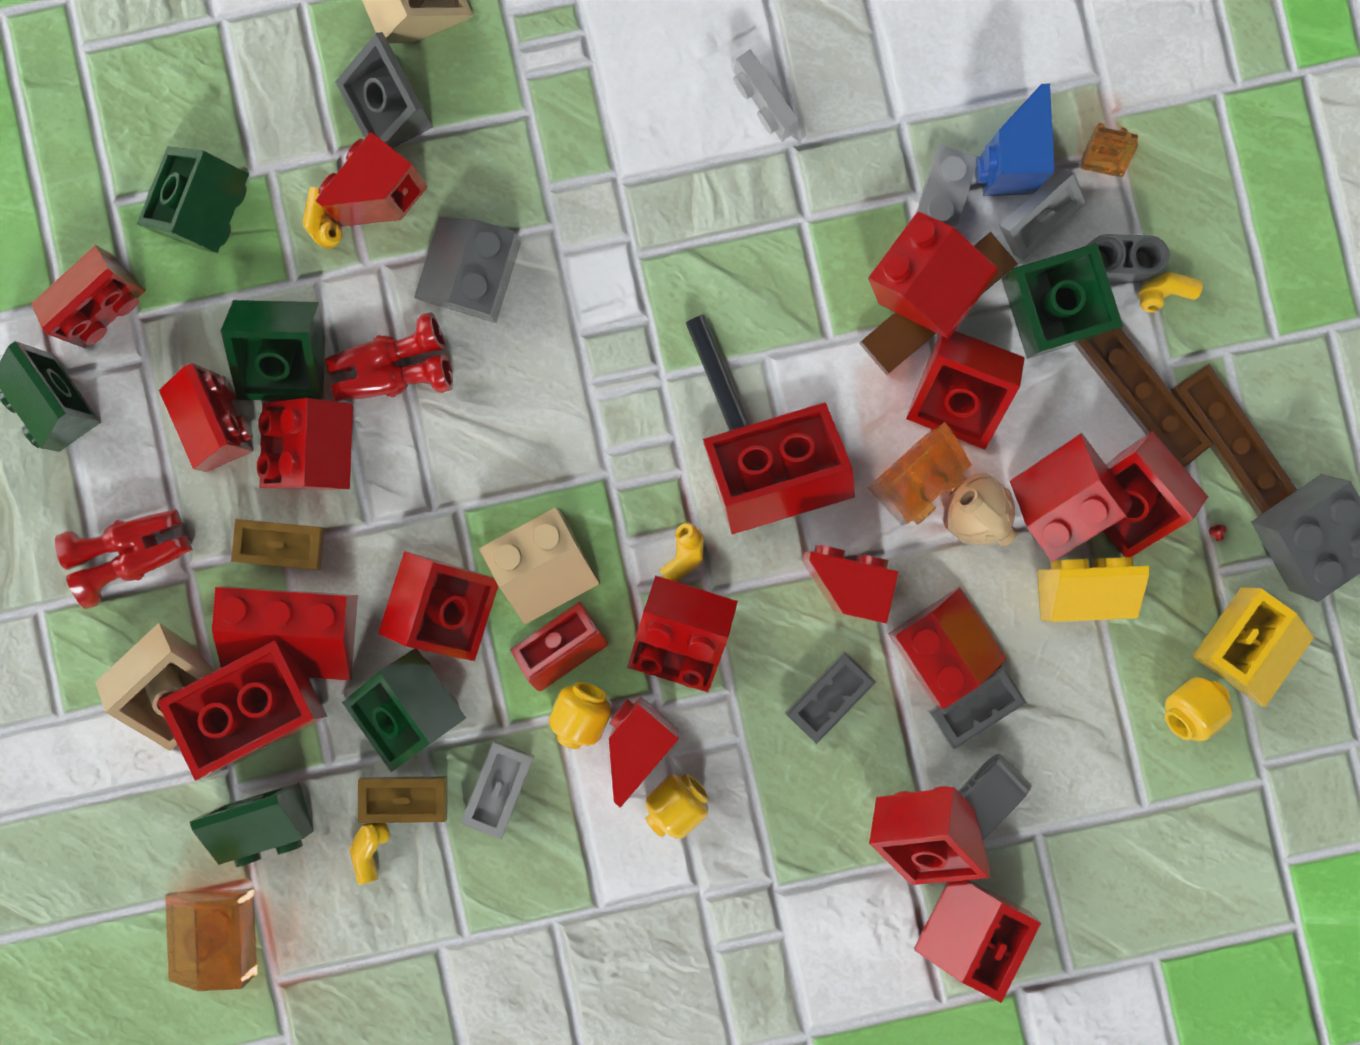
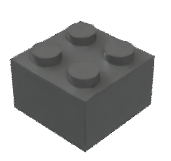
(1314, 536)

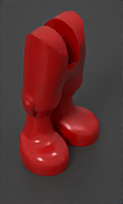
(377, 368)
(137, 552)

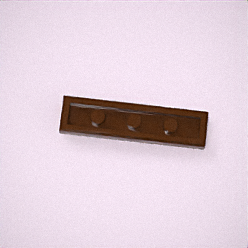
(901, 337)
(1144, 394)
(1234, 440)

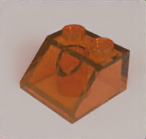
(921, 475)
(211, 939)

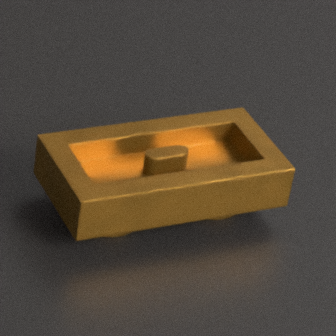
(277, 544)
(402, 799)

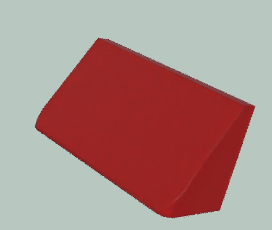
(559, 647)

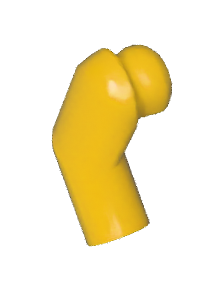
(319, 224)
(1154, 291)
(688, 552)
(364, 847)

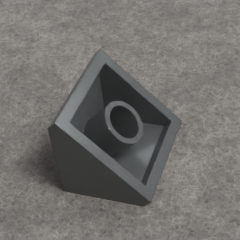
(382, 95)

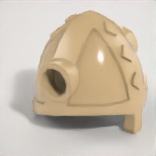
(987, 517)

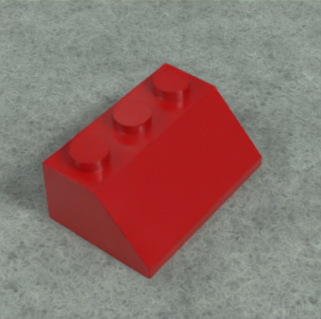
(779, 468)
(309, 625)
(241, 710)

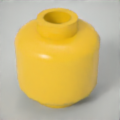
(1198, 709)
(580, 715)
(676, 806)

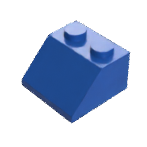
(1021, 151)

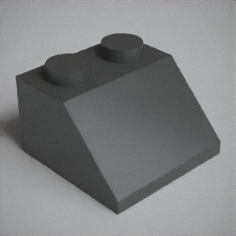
(468, 267)

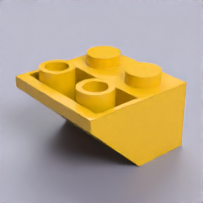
(1099, 592)
(1254, 644)

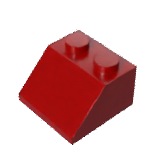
(931, 275)
(967, 388)
(1160, 492)
(1069, 497)
(438, 607)
(948, 648)
(637, 745)
(929, 836)

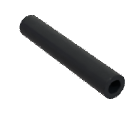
(717, 372)

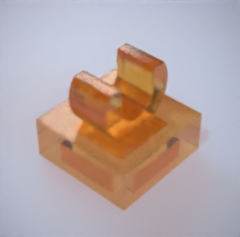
(1109, 151)

